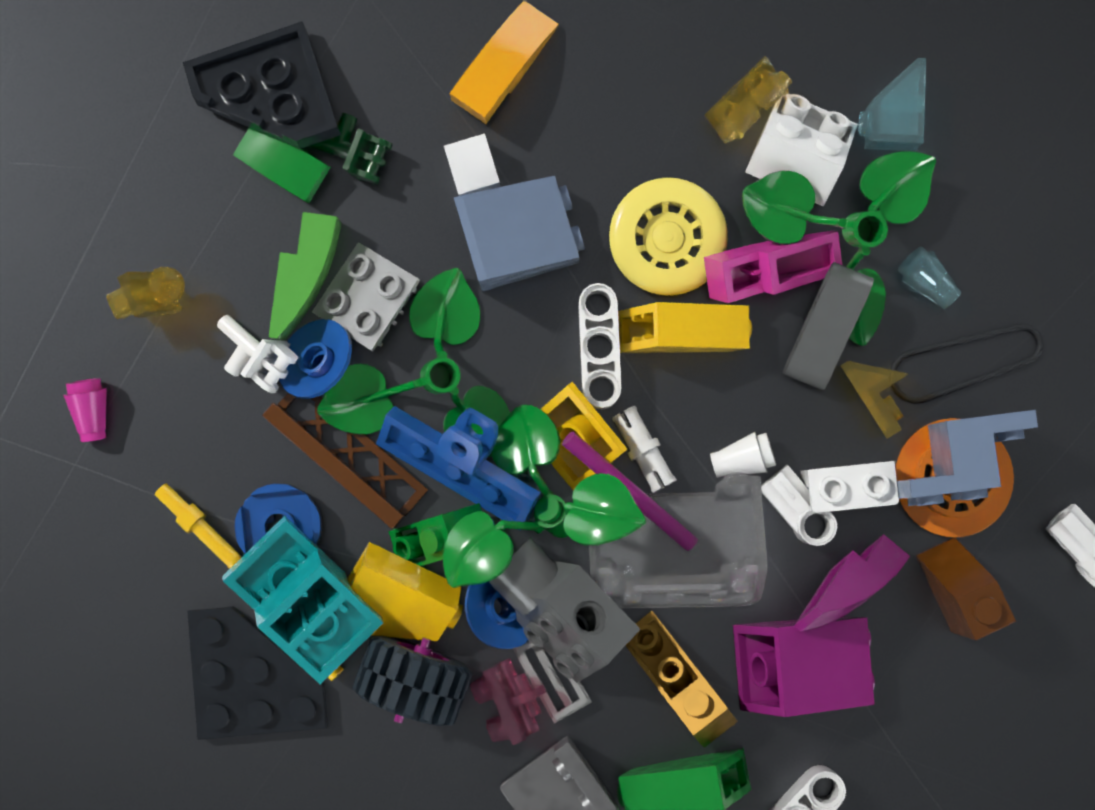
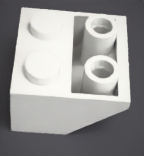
(803, 141)

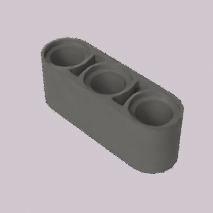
(828, 326)

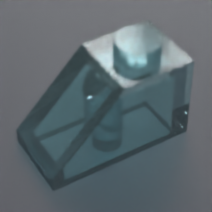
(897, 113)

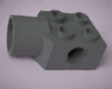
(564, 611)

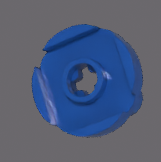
(275, 499)

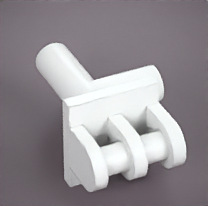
(260, 361)

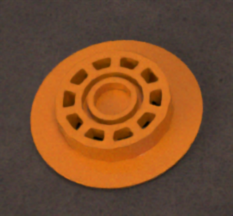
(947, 521)

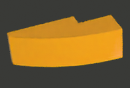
(503, 62)

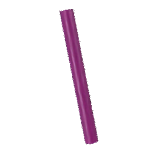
(648, 506)

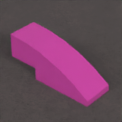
(771, 266)

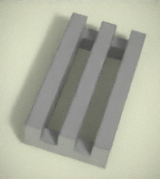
(570, 707)

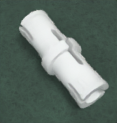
(644, 449)

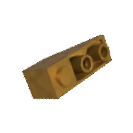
(679, 681)

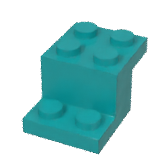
(302, 600)

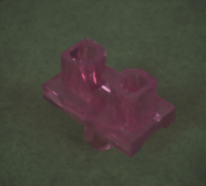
(513, 699)

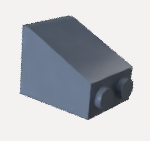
(519, 231)

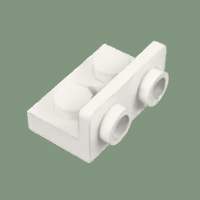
(851, 486)

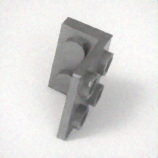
(558, 782)

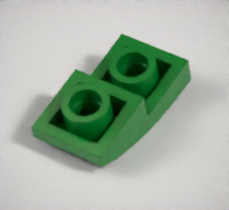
(282, 163)

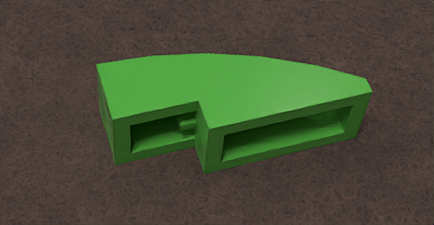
(304, 273)

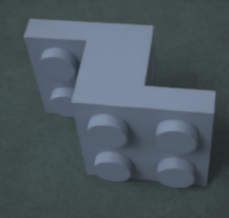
(965, 457)

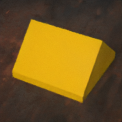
(575, 414)

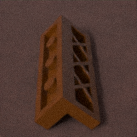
(339, 469)

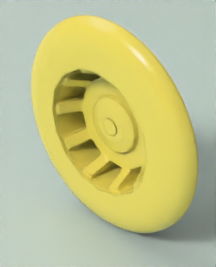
(666, 235)

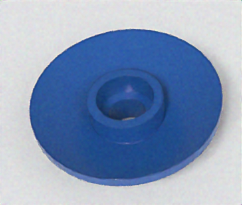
(323, 357)
(493, 629)

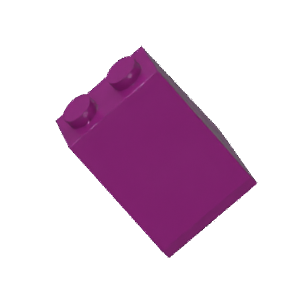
(806, 670)

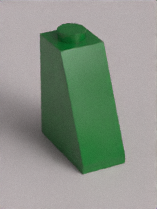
(689, 783)

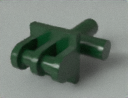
(362, 156)

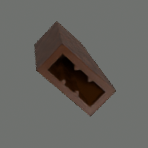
(964, 590)

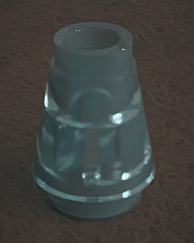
(929, 277)

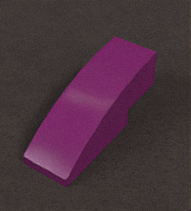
(853, 583)

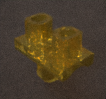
(147, 293)

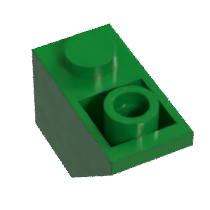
(426, 539)

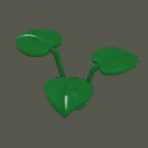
(894, 183)
(441, 311)
(599, 512)

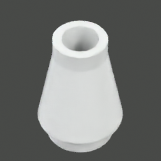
(746, 456)

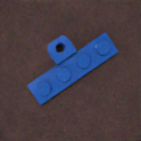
(460, 461)

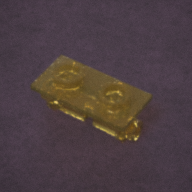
(741, 104)

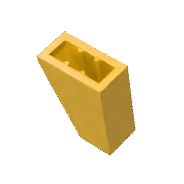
(684, 328)
(405, 595)

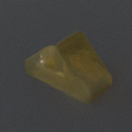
(868, 382)

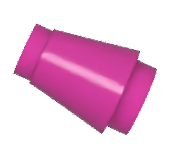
(88, 408)

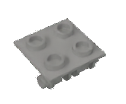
(367, 296)

